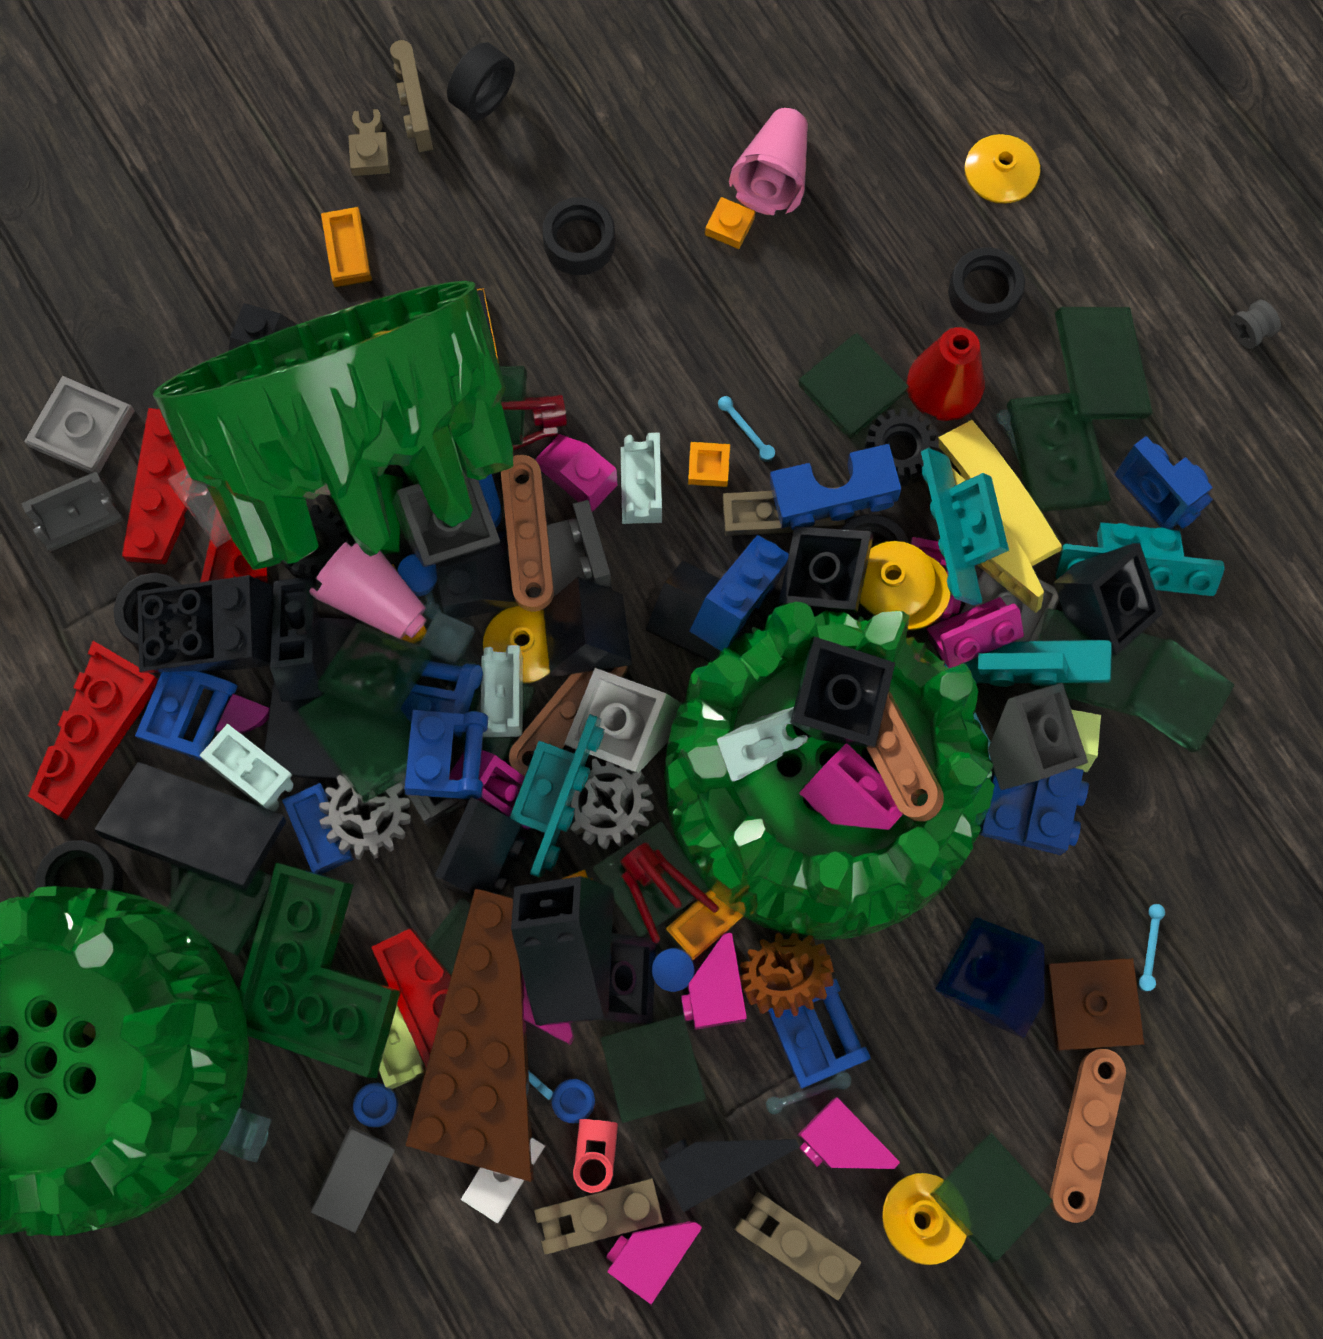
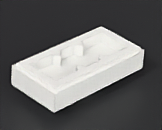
(493, 1191)

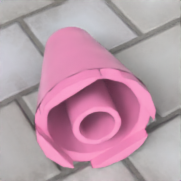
(773, 165)
(370, 592)

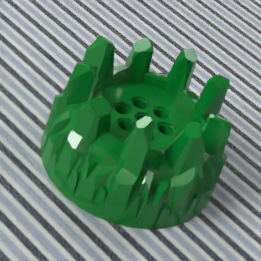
(336, 406)
(755, 834)
(162, 1058)

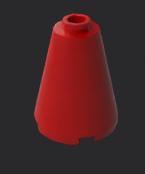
(948, 376)

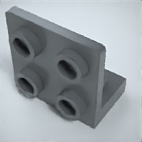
(576, 551)

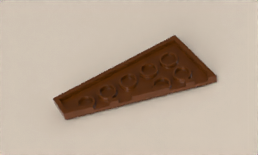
(477, 1071)

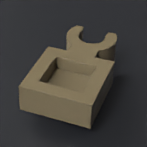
(369, 147)

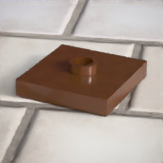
(1094, 1004)

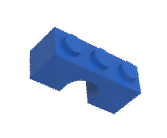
(803, 500)
(739, 592)

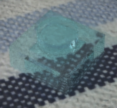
(447, 638)
(247, 1135)

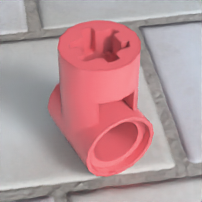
(600, 1132)

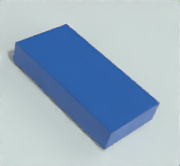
(305, 817)

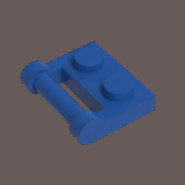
(441, 700)
(174, 706)
(432, 750)
(808, 1045)

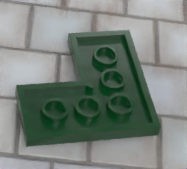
(292, 991)

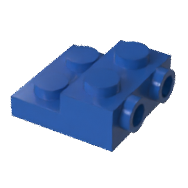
(1165, 491)
(1038, 812)

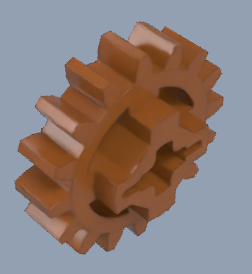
(786, 974)

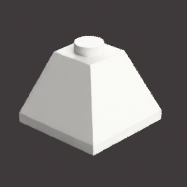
(633, 717)

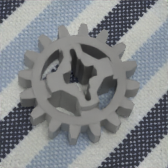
(621, 793)
(349, 818)

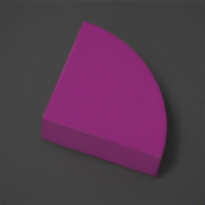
(243, 715)

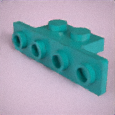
(966, 522)
(1162, 554)
(1044, 663)
(550, 789)

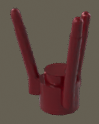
(546, 411)
(646, 866)

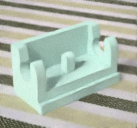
(641, 480)
(502, 691)
(758, 743)
(247, 768)

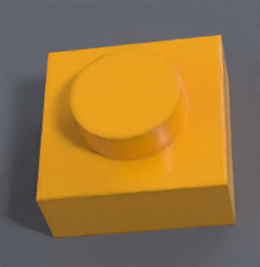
(730, 223)
(709, 464)

